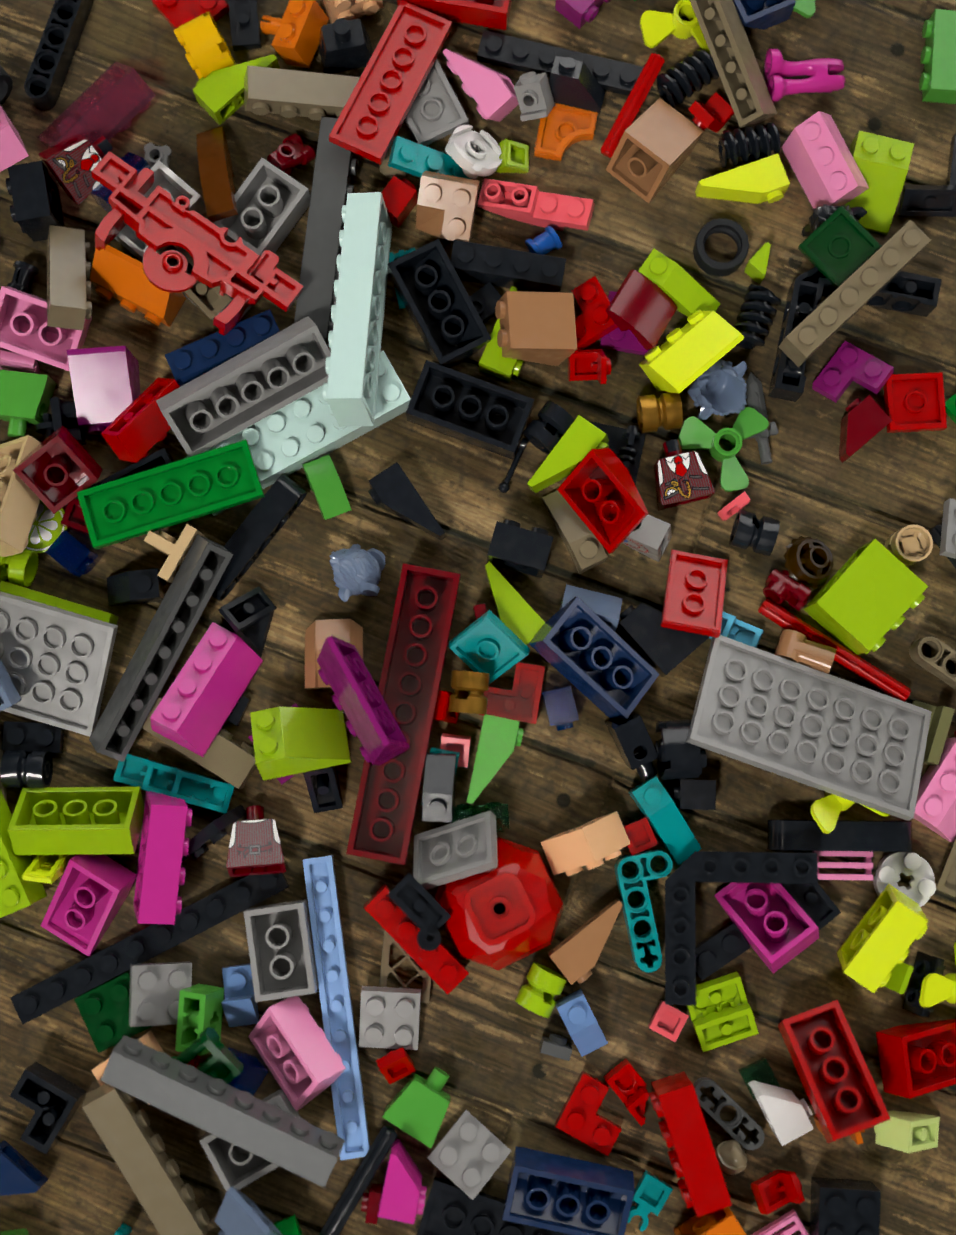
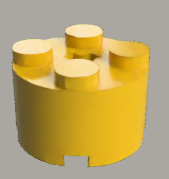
(204, 45)

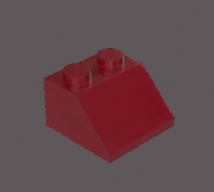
(58, 469)

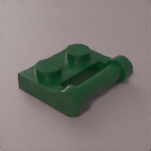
(220, 1064)

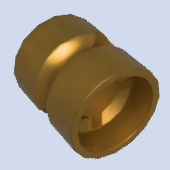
(660, 411)
(470, 681)

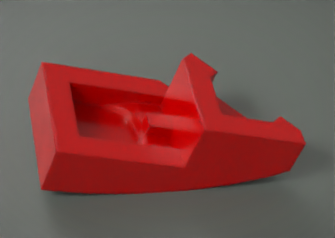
(629, 1088)

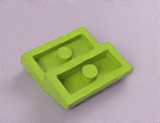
(722, 1012)

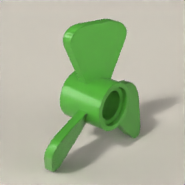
(698, 436)

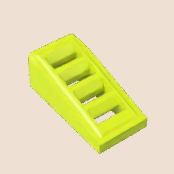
(46, 868)

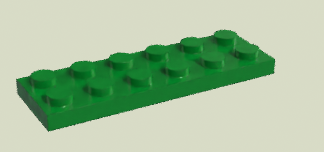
(170, 494)

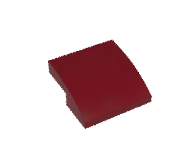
(641, 309)

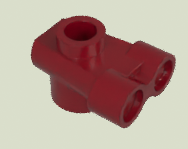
(291, 153)
(782, 587)

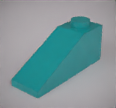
(665, 819)

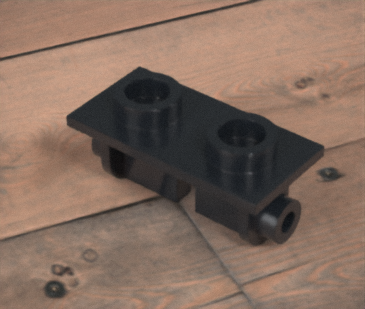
(923, 965)

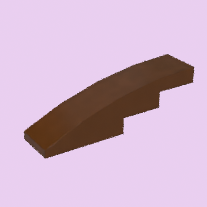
(216, 174)

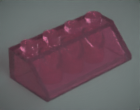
(102, 108)

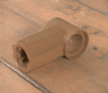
(797, 648)

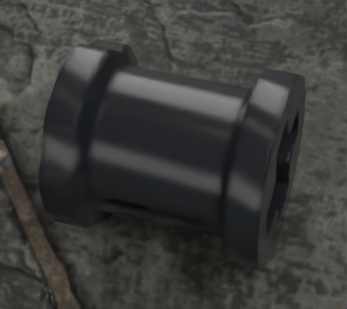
(23, 276)

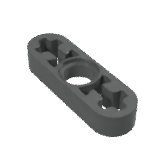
(749, 1122)

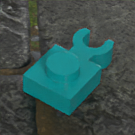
(650, 1196)

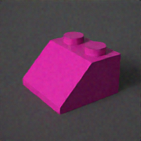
(402, 1189)

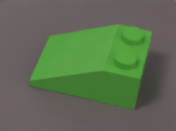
(495, 746)

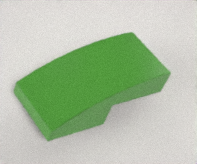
(326, 487)

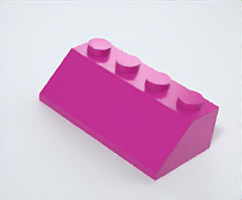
(206, 690)
(161, 859)

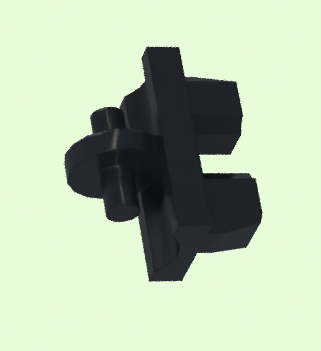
(61, 414)

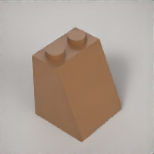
(653, 149)
(537, 326)

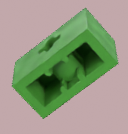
(198, 1009)

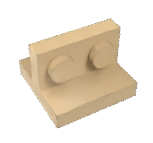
(173, 548)

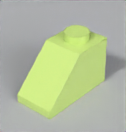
(908, 1131)

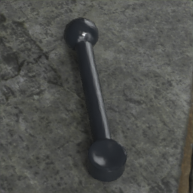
(504, 486)

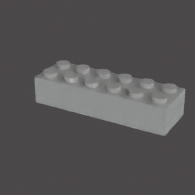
(247, 387)

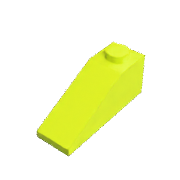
(749, 183)

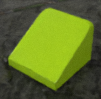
(514, 157)
(757, 265)
(900, 977)

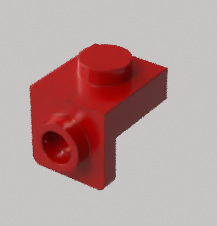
(712, 114)
(589, 365)
(777, 1190)

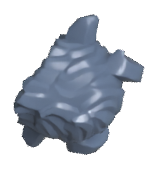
(720, 390)
(357, 571)

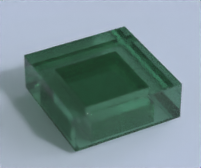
(758, 1071)

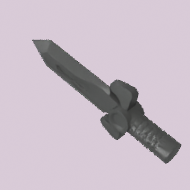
(756, 400)

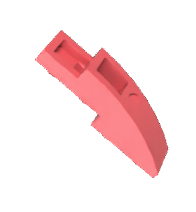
(535, 207)

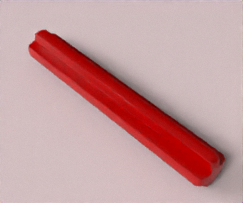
(633, 103)

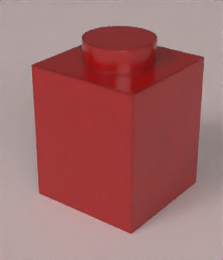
(400, 199)

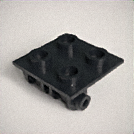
(626, 445)

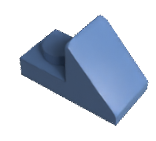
(239, 996)

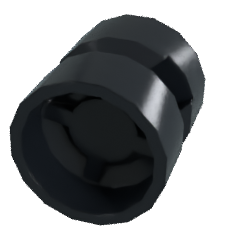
(553, 418)
(754, 532)
(22, 769)

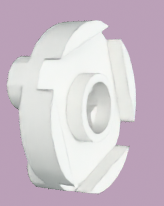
(463, 148)
(910, 864)

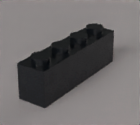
(507, 267)

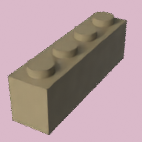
(296, 92)
(67, 278)
(223, 758)

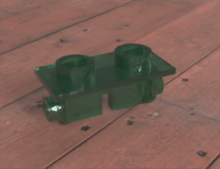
(500, 810)

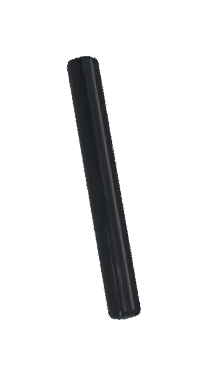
(360, 1181)

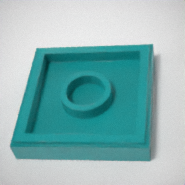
(489, 646)

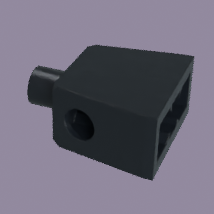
(344, 46)
(627, 736)

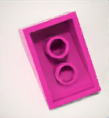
(87, 900)
(769, 921)

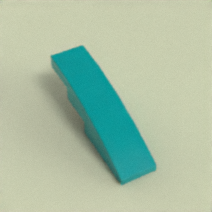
(174, 782)

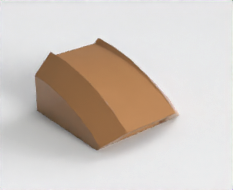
(314, 639)

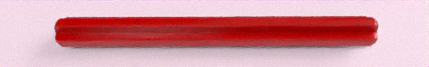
(843, 655)

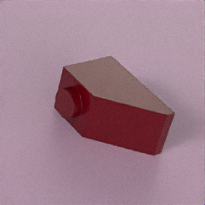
(860, 425)

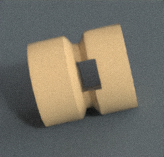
(910, 544)

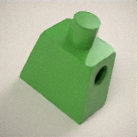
(24, 399)
(420, 1106)

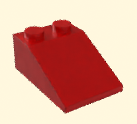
(604, 497)
(918, 1057)

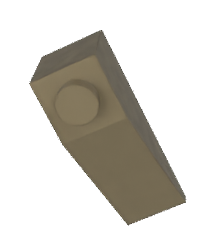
(203, 296)
(578, 539)

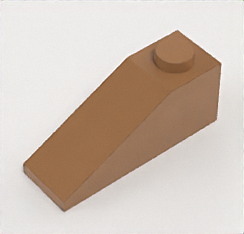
(582, 948)

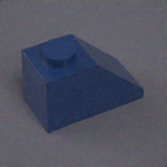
(17, 1173)

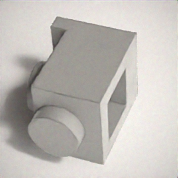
(538, 87)

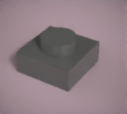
(555, 1046)

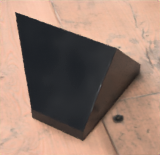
(250, 617)

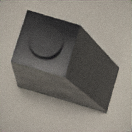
(659, 645)

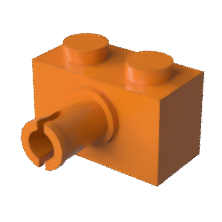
(296, 32)

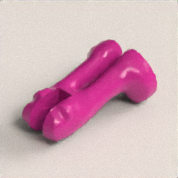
(820, 71)

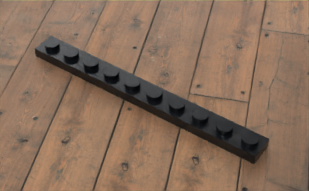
(146, 944)

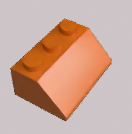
(124, 279)

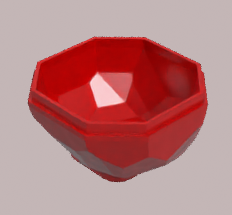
(529, 914)

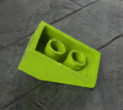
(884, 167)
(298, 740)

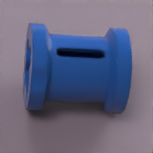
(544, 242)

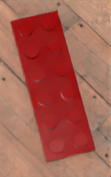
(390, 82)

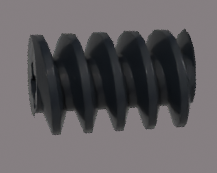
(684, 75)
(748, 142)
(754, 316)

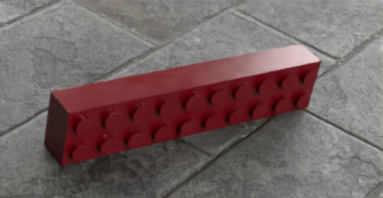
(410, 688)

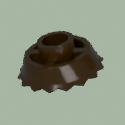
(809, 561)

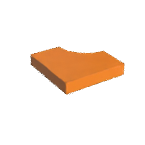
(562, 129)

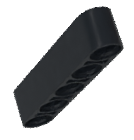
(57, 55)
(258, 531)
(846, 836)

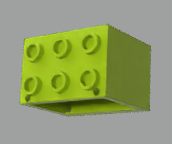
(866, 598)

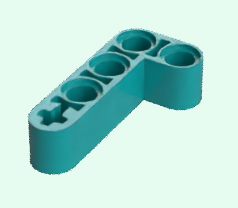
(644, 910)

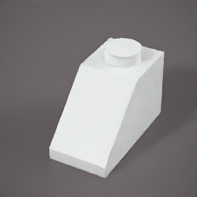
(782, 1111)

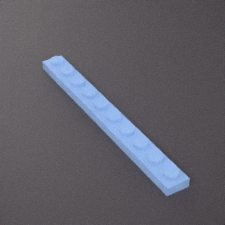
(336, 1003)

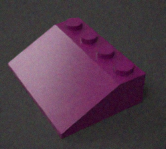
(361, 701)

